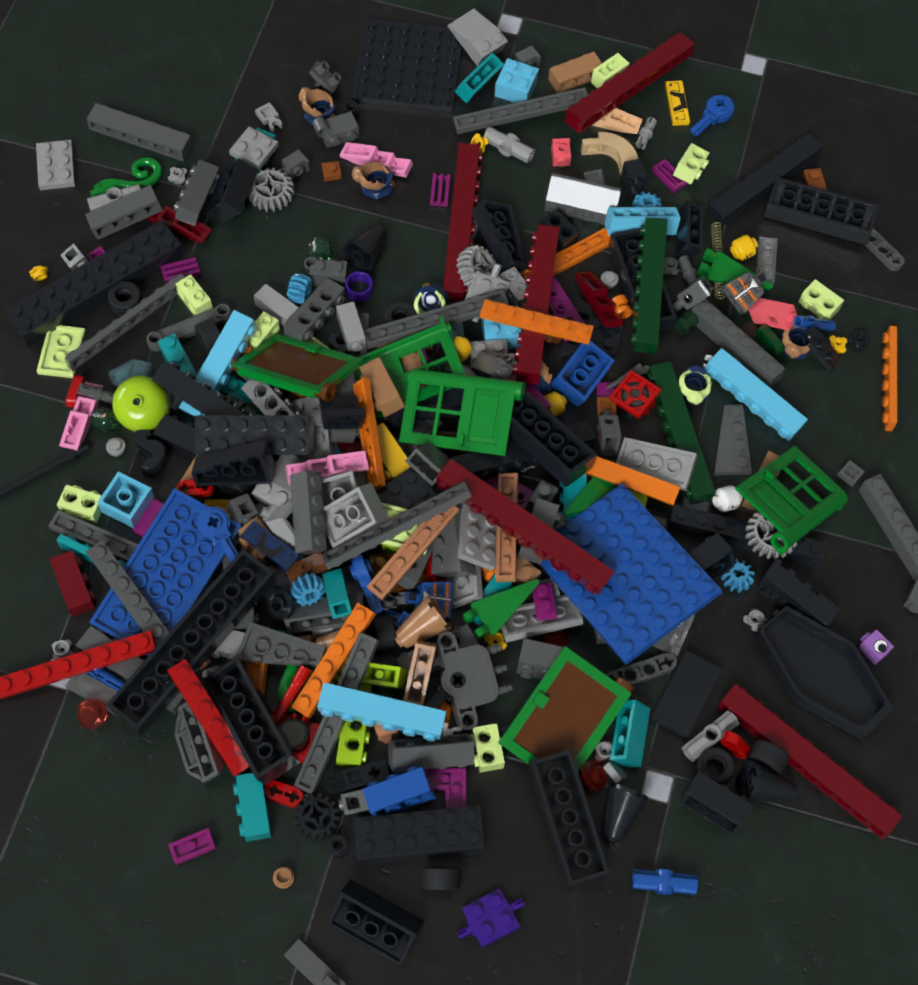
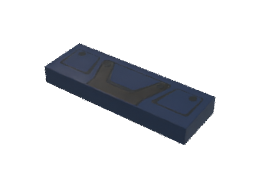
(270, 546)

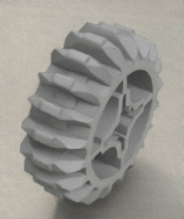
(281, 187)
(474, 259)
(761, 544)

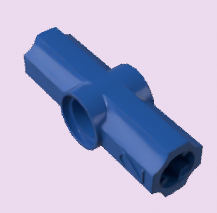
(664, 882)

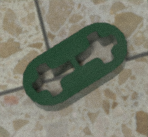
(769, 340)

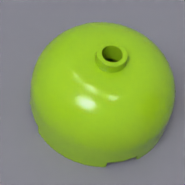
(152, 408)

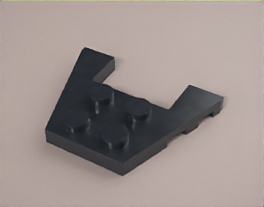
(603, 337)

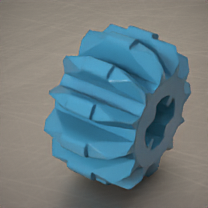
(646, 200)
(299, 289)
(741, 582)
(308, 589)

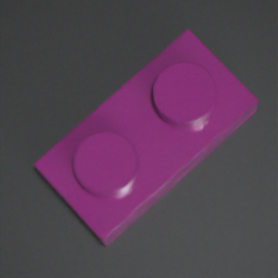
(544, 602)
(192, 846)

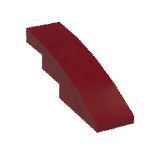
(195, 233)
(597, 298)

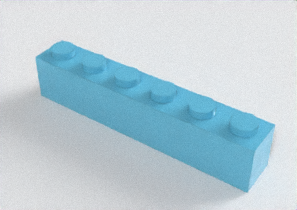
(229, 344)
(755, 394)
(381, 711)

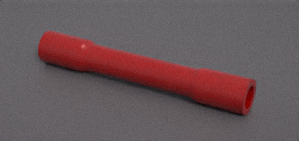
(297, 682)

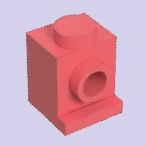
(561, 152)

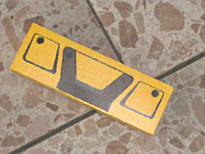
(677, 103)

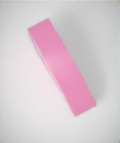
(364, 154)
(79, 421)
(331, 465)

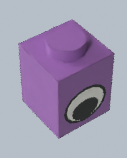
(875, 646)

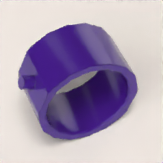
(363, 296)

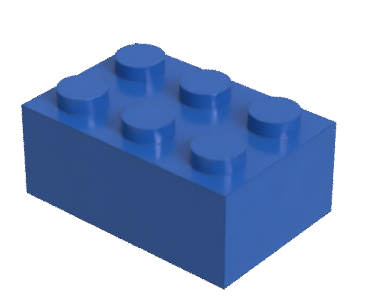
(581, 372)
(399, 792)

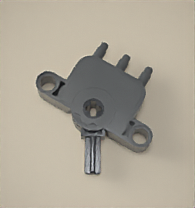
(475, 675)

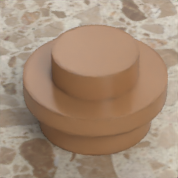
(283, 877)

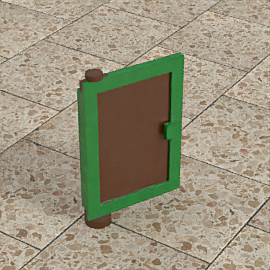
(297, 366)
(566, 711)

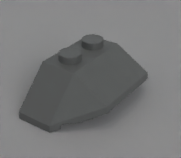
(195, 747)

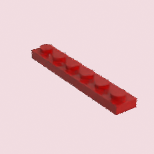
(208, 716)

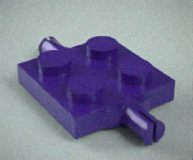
(490, 918)

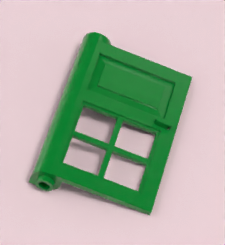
(391, 353)
(483, 414)
(782, 506)

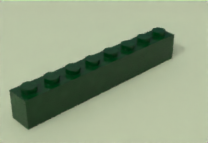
(650, 286)
(680, 429)

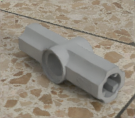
(509, 145)
(111, 195)
(700, 743)

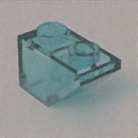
(130, 369)

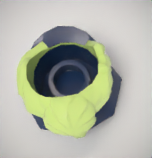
(429, 298)
(695, 385)

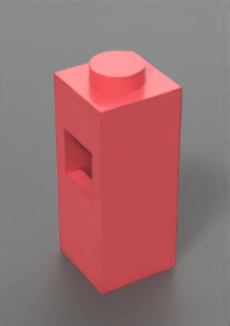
(773, 313)

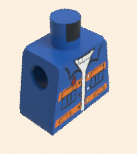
(438, 591)

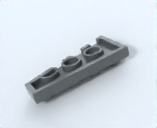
(733, 448)
(274, 647)

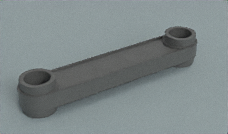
(185, 328)

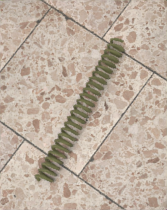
(713, 248)

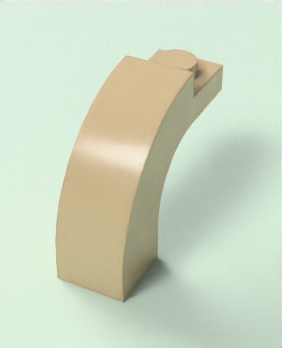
(610, 145)

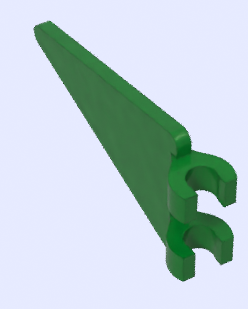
(724, 268)
(589, 495)
(498, 608)

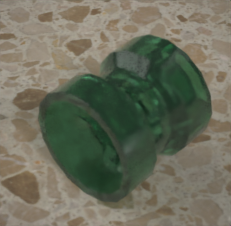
(686, 321)

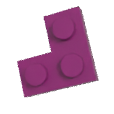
(452, 782)

